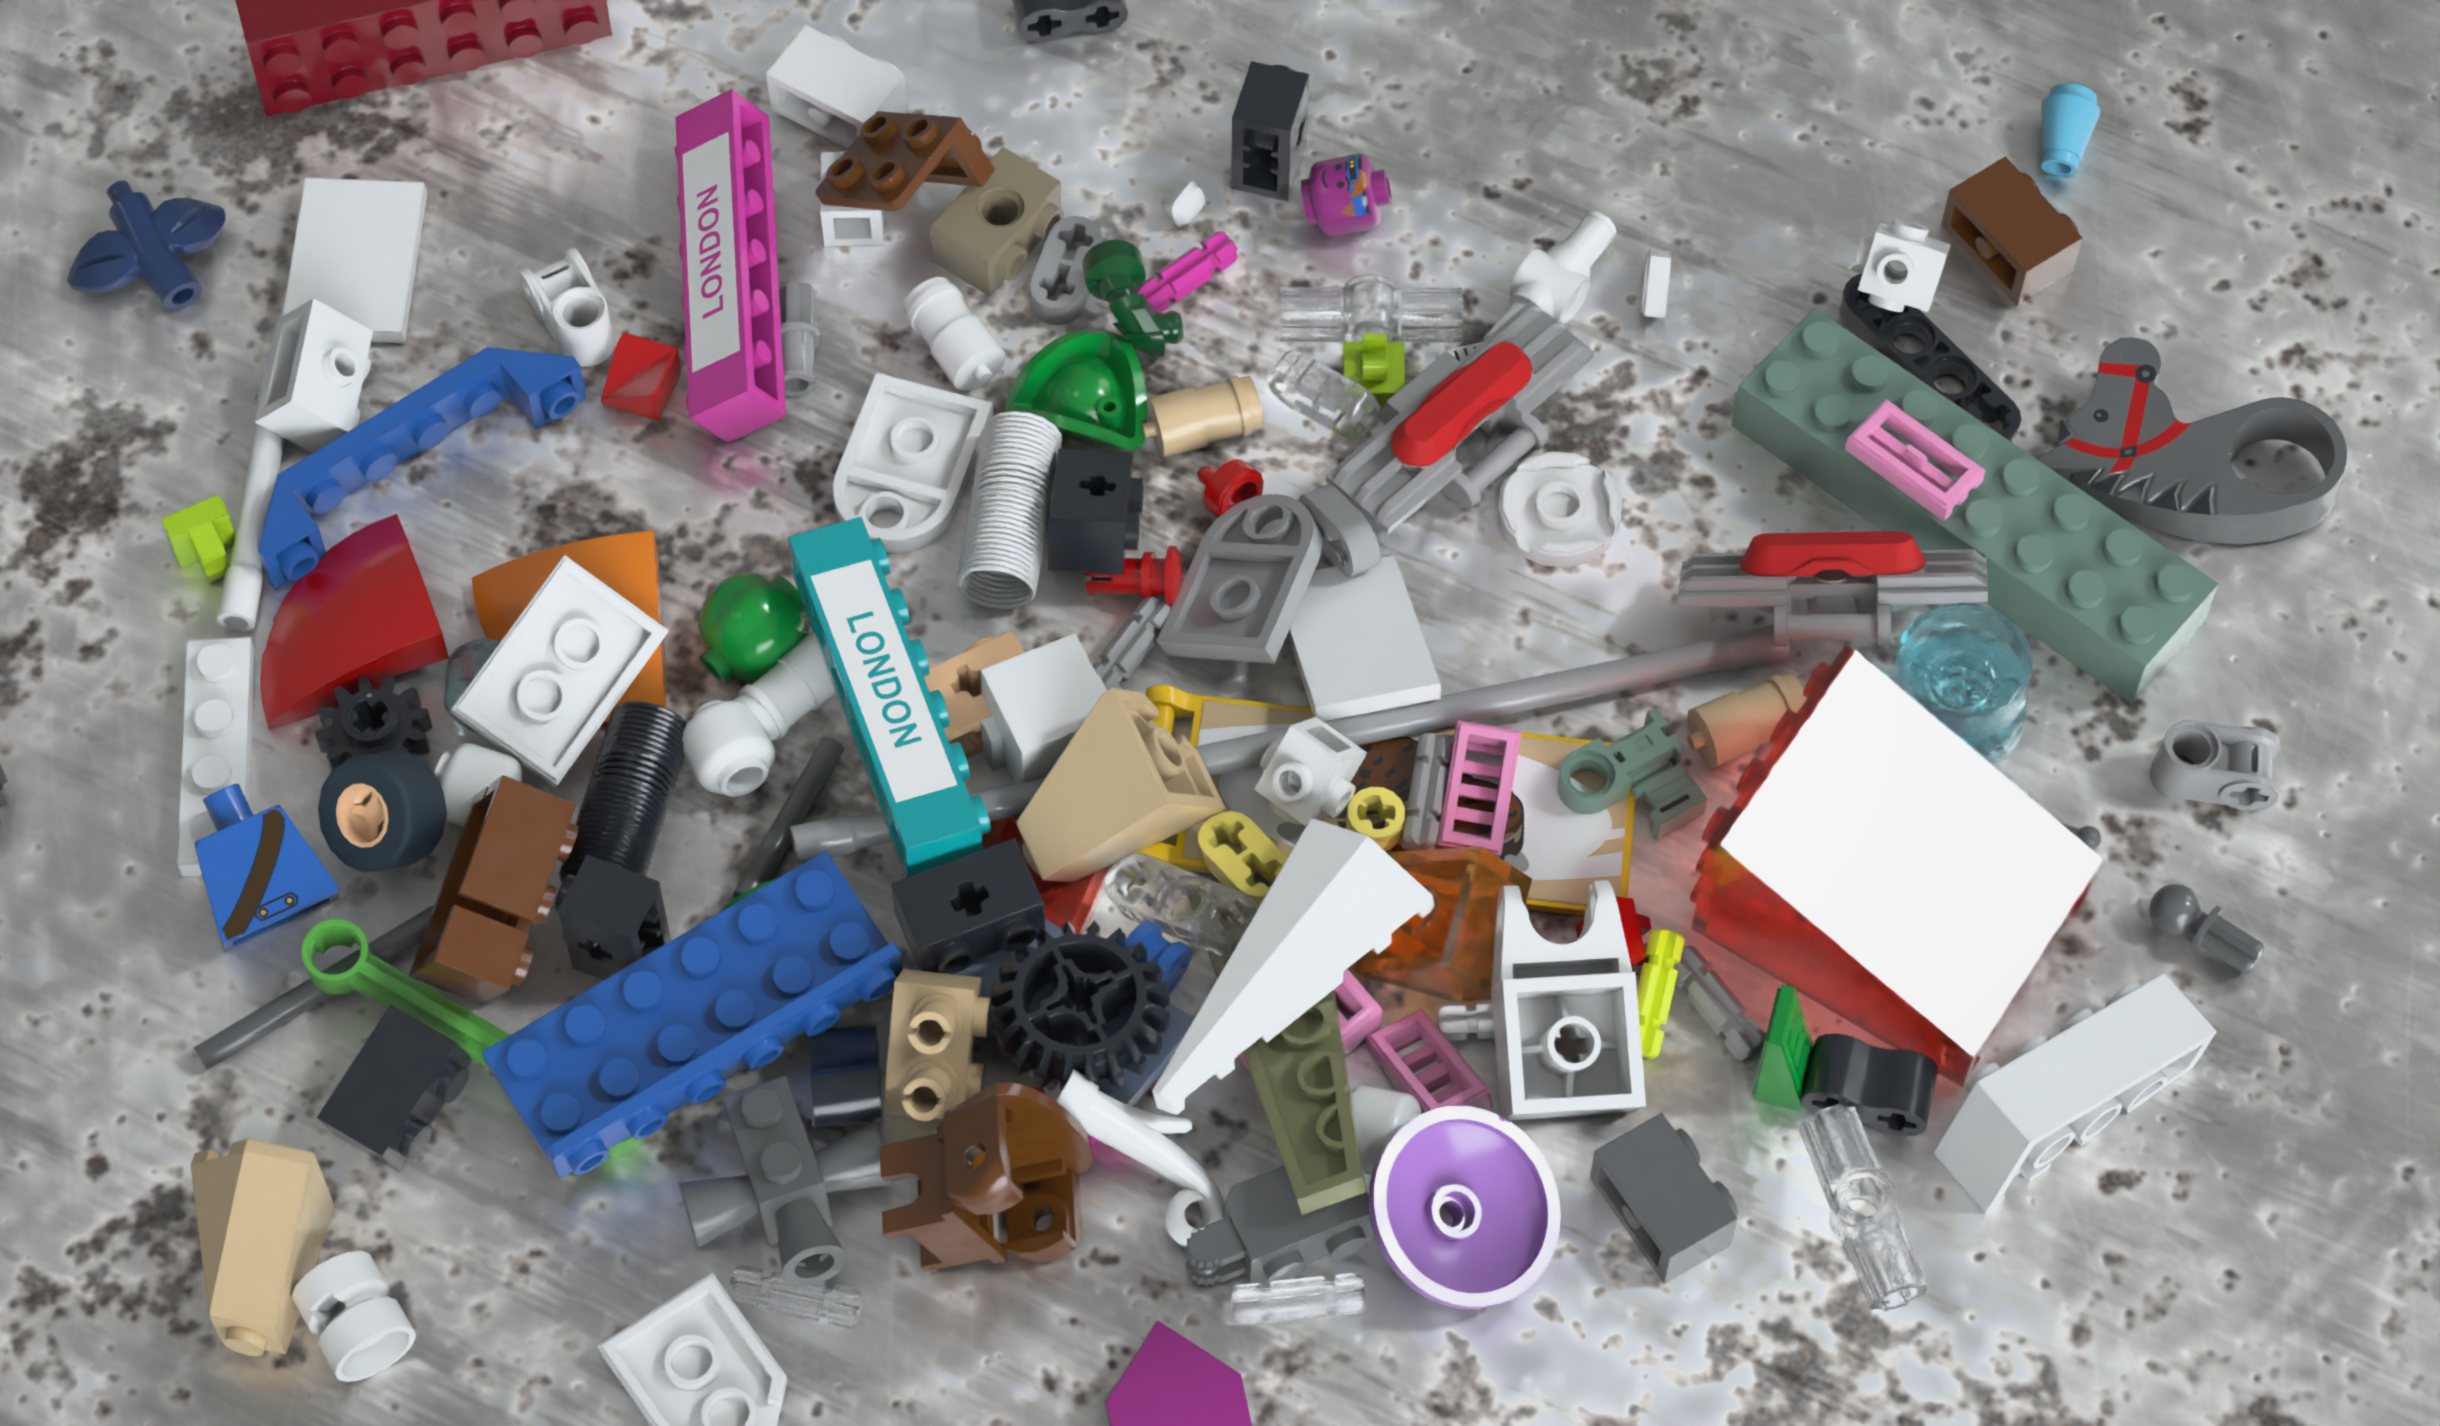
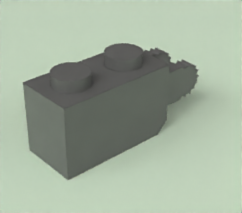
(1269, 1235)

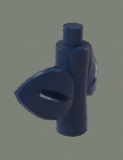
(148, 246)

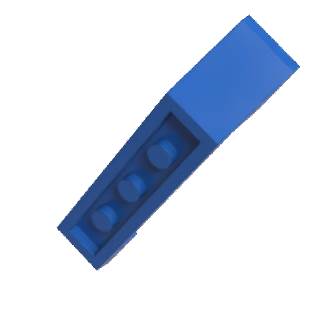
(537, 384)

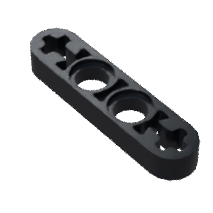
(1937, 358)

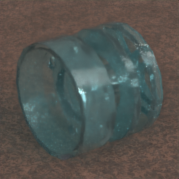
(1969, 674)

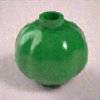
(750, 626)

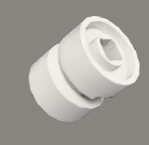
(353, 1316)

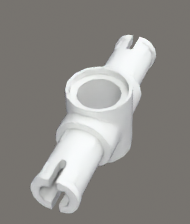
(1560, 277)

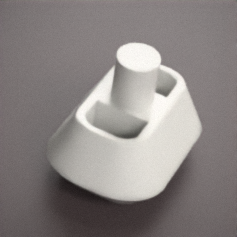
(1184, 203)

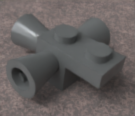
(784, 1182)

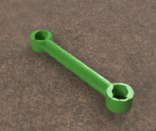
(391, 986)

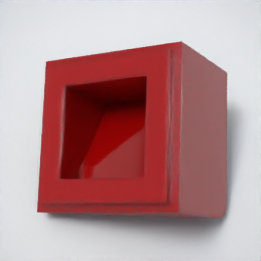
(641, 376)

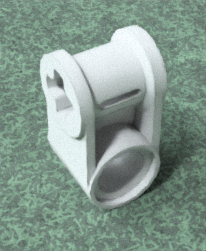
(571, 308)

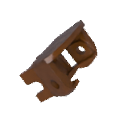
(989, 1156)

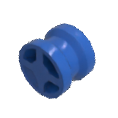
(1171, 957)

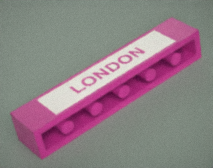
(729, 267)

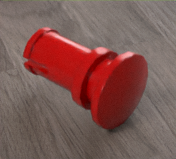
(1143, 577)

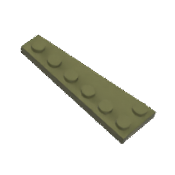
(1307, 1098)

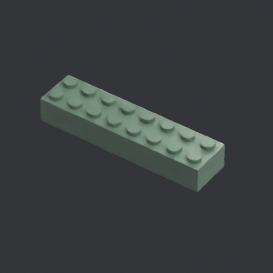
(2051, 550)

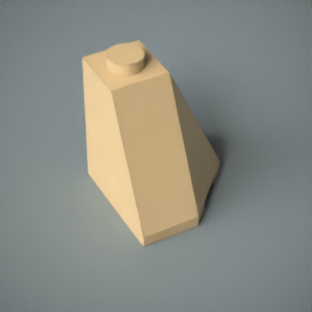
(1114, 791)
(258, 1235)

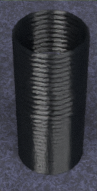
(630, 800)

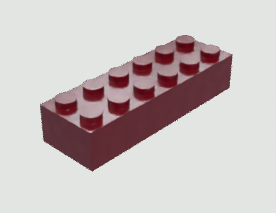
(347, 48)

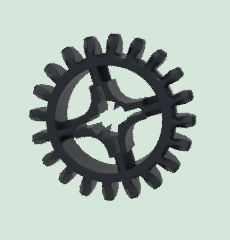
(1120, 980)

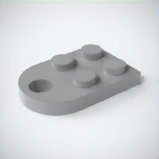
(1244, 583)

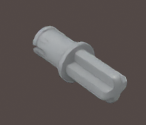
(798, 337)

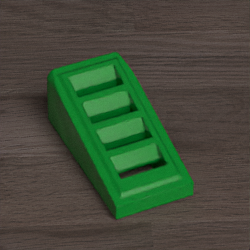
(1784, 1053)

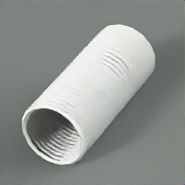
(1010, 512)

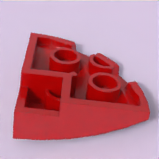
(349, 619)

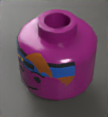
(1345, 195)

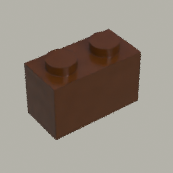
(2012, 230)

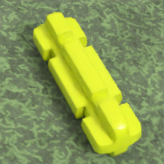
(1657, 987)

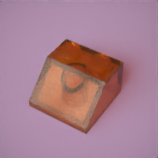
(1453, 945)

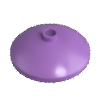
(1498, 1200)

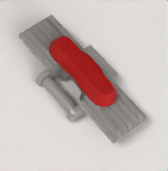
(1445, 404)
(1876, 567)

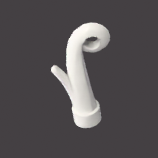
(1142, 1138)

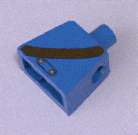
(257, 869)

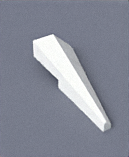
(1319, 918)

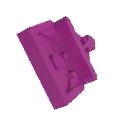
(1176, 1386)

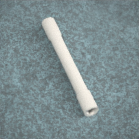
(244, 576)

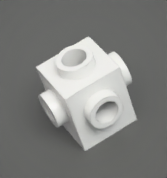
(1896, 288)
(1309, 772)

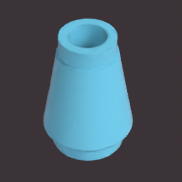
(2067, 125)

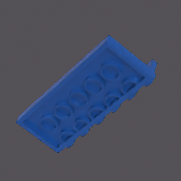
(693, 1015)

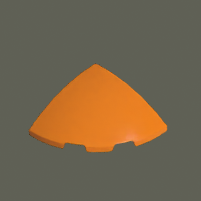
(620, 561)

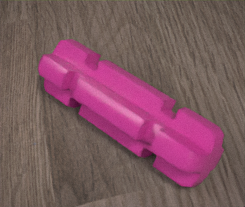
(1189, 271)

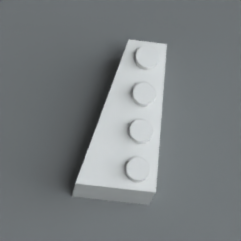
(2070, 1086)

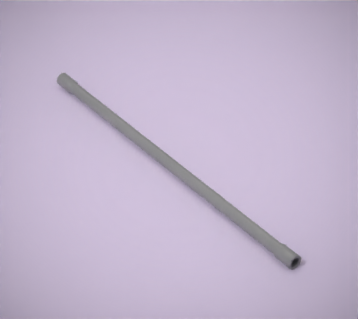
(1734, 651)

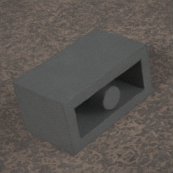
(1664, 1196)

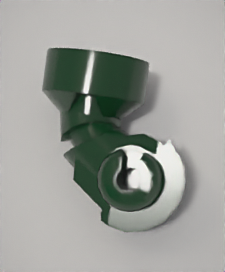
(1115, 274)

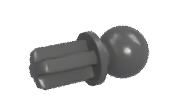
(2179, 911)

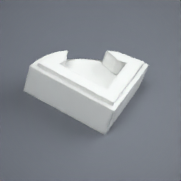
(1656, 283)

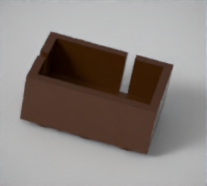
(495, 891)

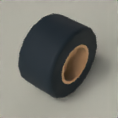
(382, 811)

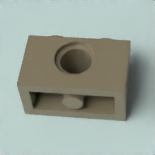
(967, 234)

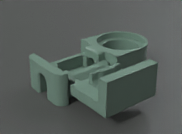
(1645, 767)

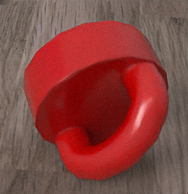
(1229, 485)

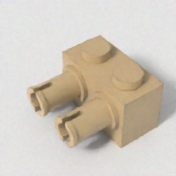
(934, 1043)

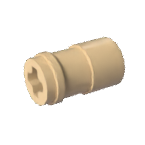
(1198, 416)
(1742, 720)

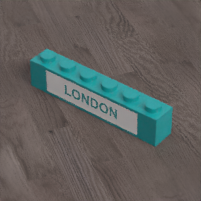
(885, 696)

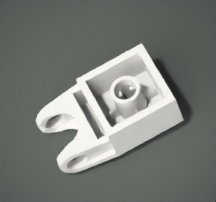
(1570, 989)

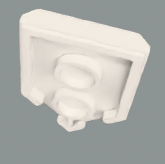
(697, 1363)

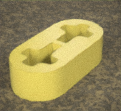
(1237, 870)

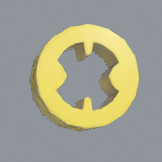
(1389, 809)

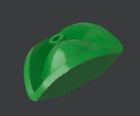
(1086, 388)

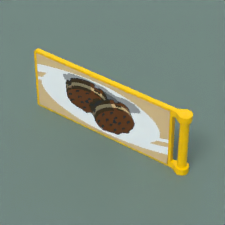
(1541, 836)

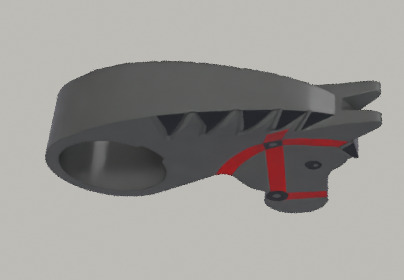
(2180, 475)

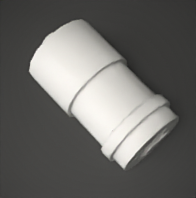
(953, 333)
(790, 688)

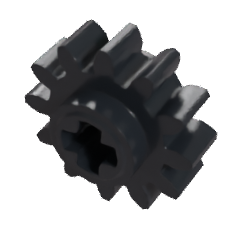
(395, 718)

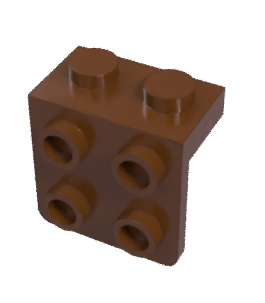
(900, 154)

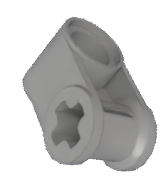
(2222, 765)

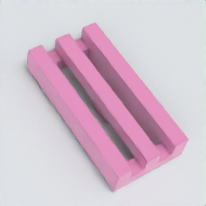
(1909, 467)

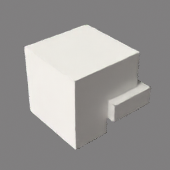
(1037, 706)

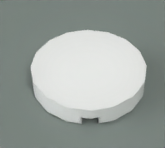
(1559, 509)

